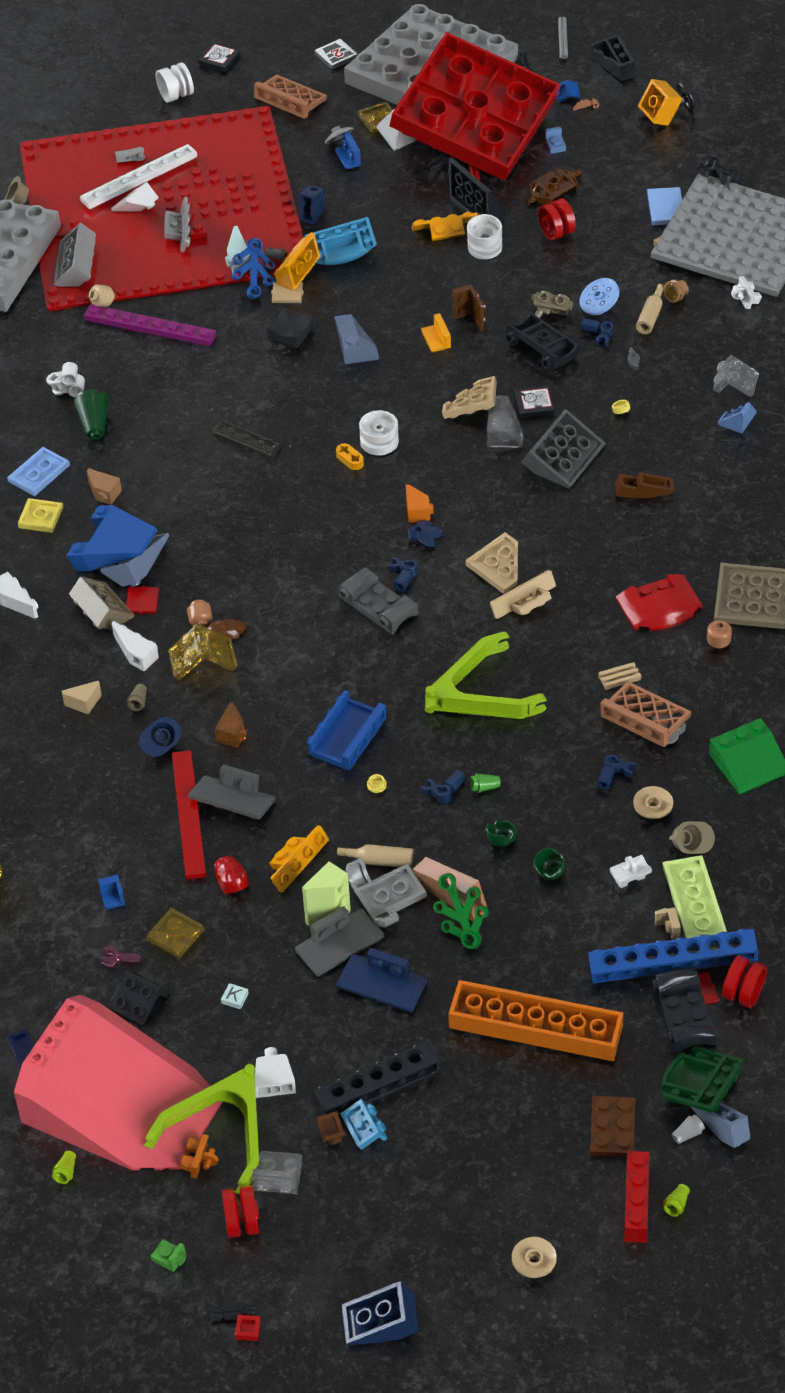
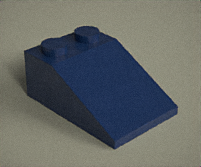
(380, 1316)

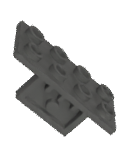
(233, 791)
(338, 938)

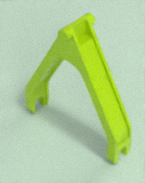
(446, 698)
(235, 1089)

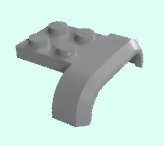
(385, 894)

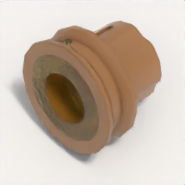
(675, 290)

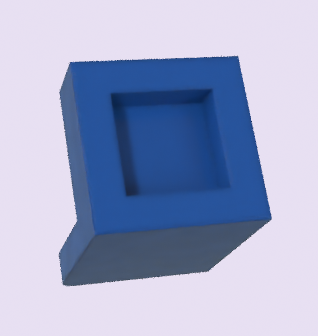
(567, 90)
(111, 892)

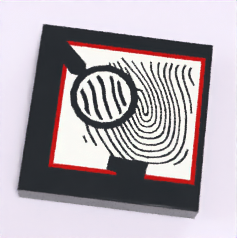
(219, 57)
(534, 402)

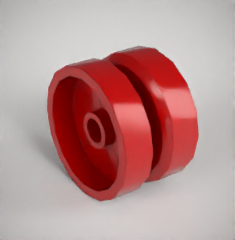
(556, 219)
(744, 981)
(240, 1211)

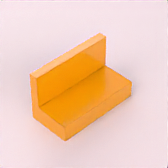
(437, 335)

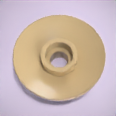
(653, 802)
(537, 1249)

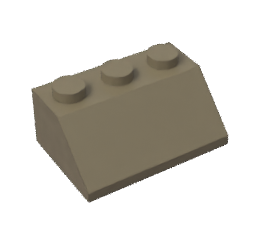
(100, 603)

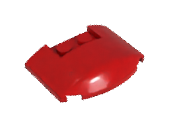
(660, 603)

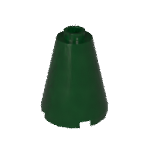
(92, 410)

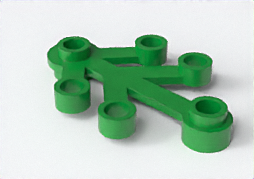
(461, 913)

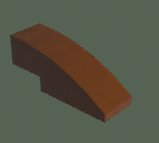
(643, 485)

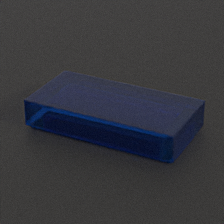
(21, 1045)

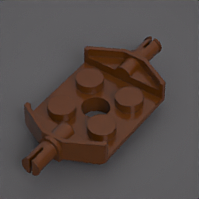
(552, 185)

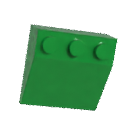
(748, 756)

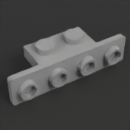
(177, 226)

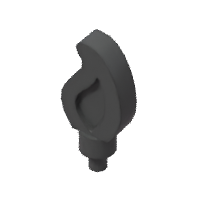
(633, 359)

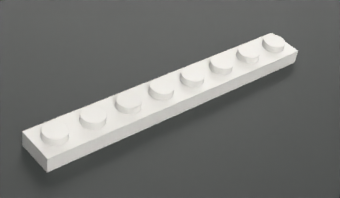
(138, 176)

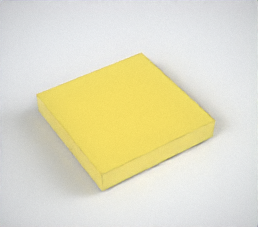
(40, 515)

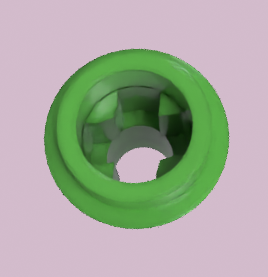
(484, 782)

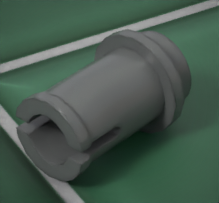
(279, 254)

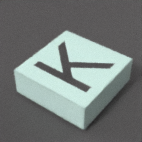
(234, 996)

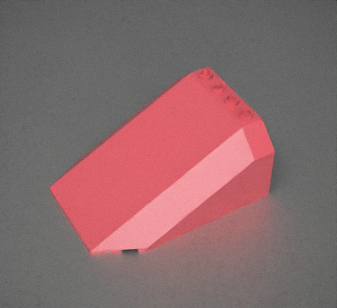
(105, 1086)

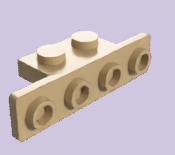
(525, 597)

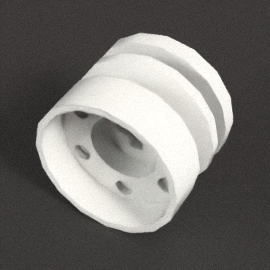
(174, 82)
(484, 236)

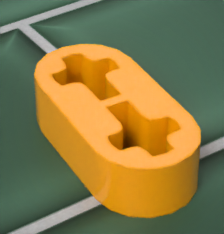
(351, 454)

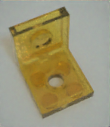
(200, 644)

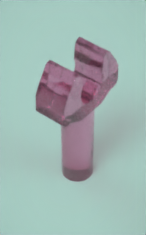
(117, 956)

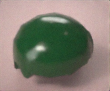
(501, 833)
(549, 864)

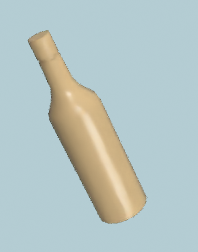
(650, 312)
(380, 855)

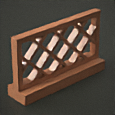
(288, 98)
(637, 722)

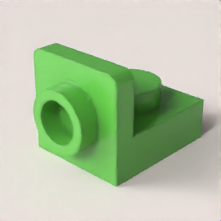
(169, 1255)

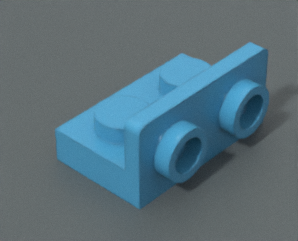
(363, 1123)

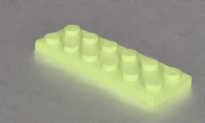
(694, 897)

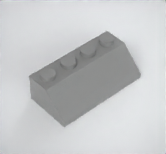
(75, 257)

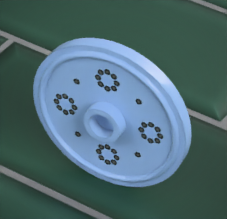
(599, 296)

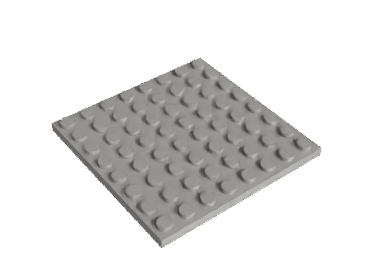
(728, 234)

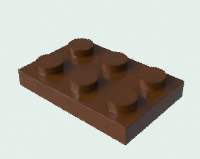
(612, 1126)

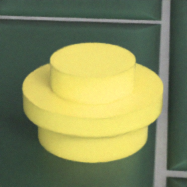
(376, 783)

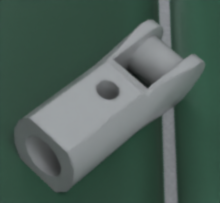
(129, 155)

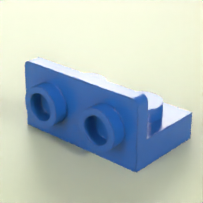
(349, 152)

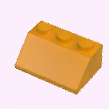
(298, 263)

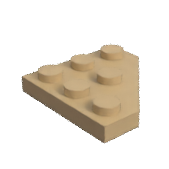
(477, 398)
(497, 563)

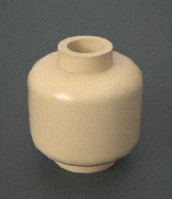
(101, 295)

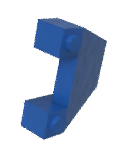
(116, 539)

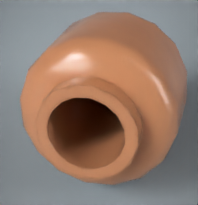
(199, 613)
(719, 634)

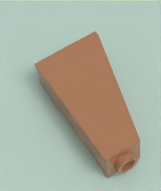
(428, 873)

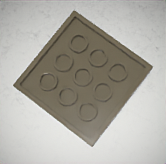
(751, 596)

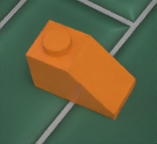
(417, 505)

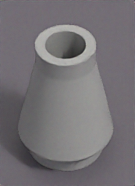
(688, 1129)

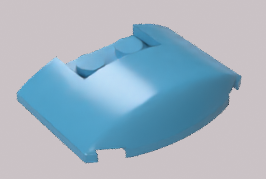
(345, 242)

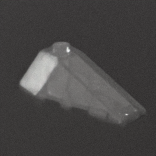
(503, 425)

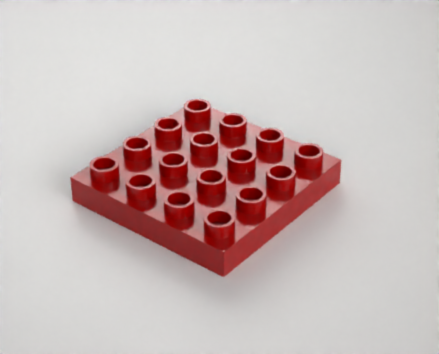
(474, 106)

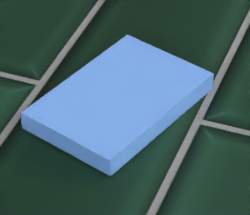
(663, 204)
(38, 471)

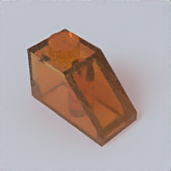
(230, 727)

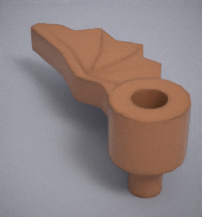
(584, 103)

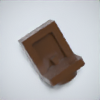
(330, 1128)

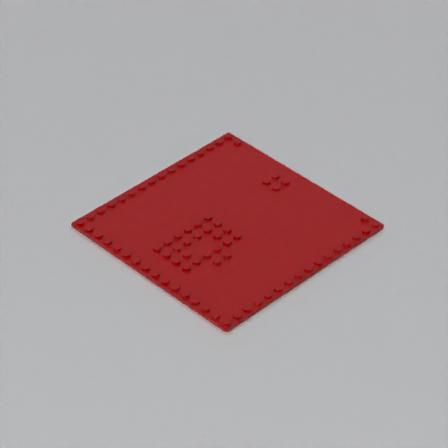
(229, 184)

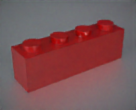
(636, 1196)

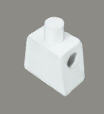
(273, 1075)

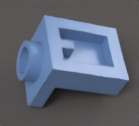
(554, 140)

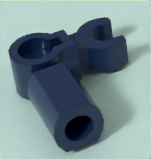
(604, 329)
(408, 570)
(611, 765)
(443, 792)

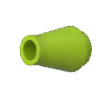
(64, 1168)
(676, 1201)

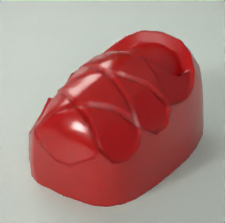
(230, 875)

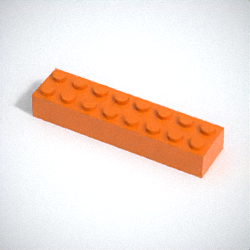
(536, 1020)

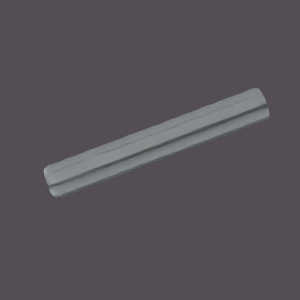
(563, 44)

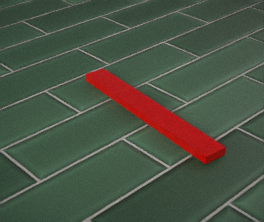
(188, 815)

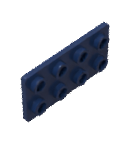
(383, 980)

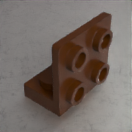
(467, 302)

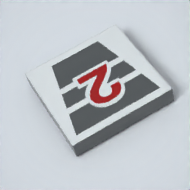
(335, 54)

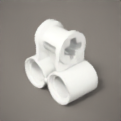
(67, 380)

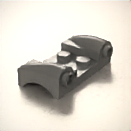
(376, 600)

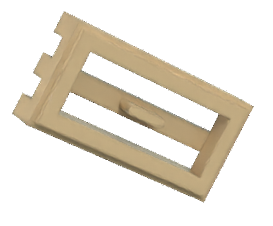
(618, 674)

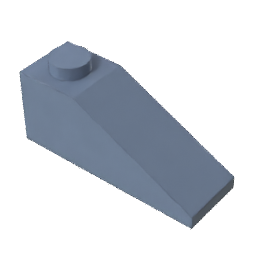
(726, 1124)

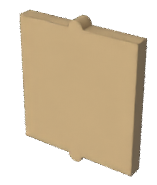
(285, 295)

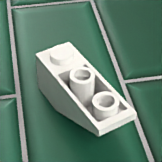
(15, 597)
(137, 649)

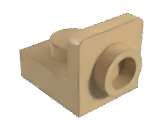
(670, 919)

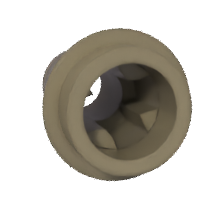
(137, 698)

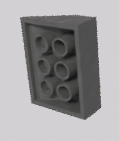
(563, 450)

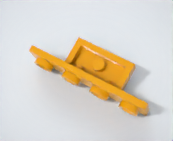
(445, 227)
(296, 856)

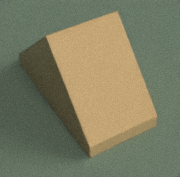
(82, 697)

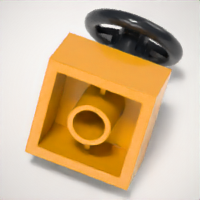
(662, 101)

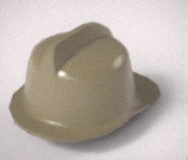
(17, 191)
(693, 837)

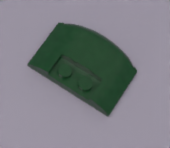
(700, 1078)

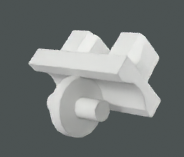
(745, 292)
(630, 870)

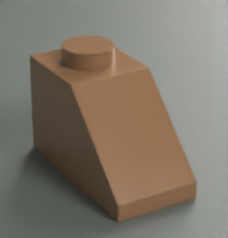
(104, 486)

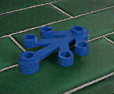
(254, 266)

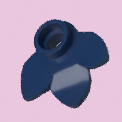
(425, 533)

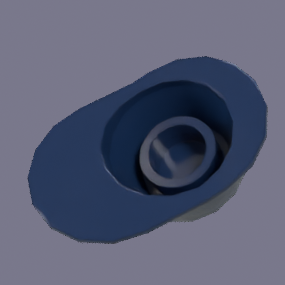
(160, 736)

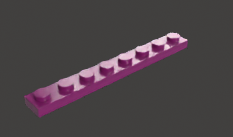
(150, 325)

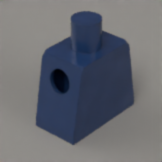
(311, 199)

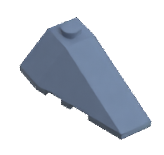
(354, 341)
(135, 569)

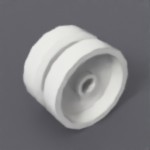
(379, 432)

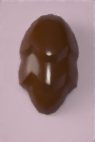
(228, 627)

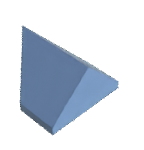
(738, 419)

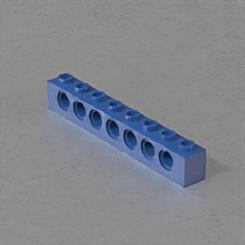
(664, 962)

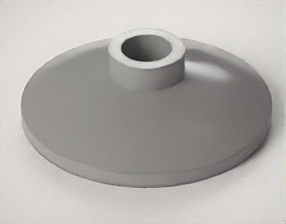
(337, 133)

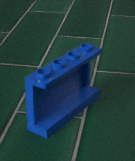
(345, 731)

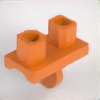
(199, 1147)

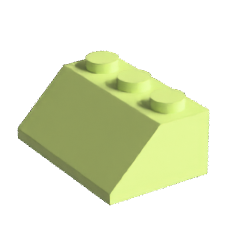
(325, 893)

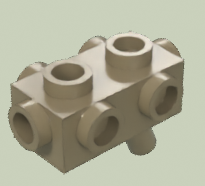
(547, 303)

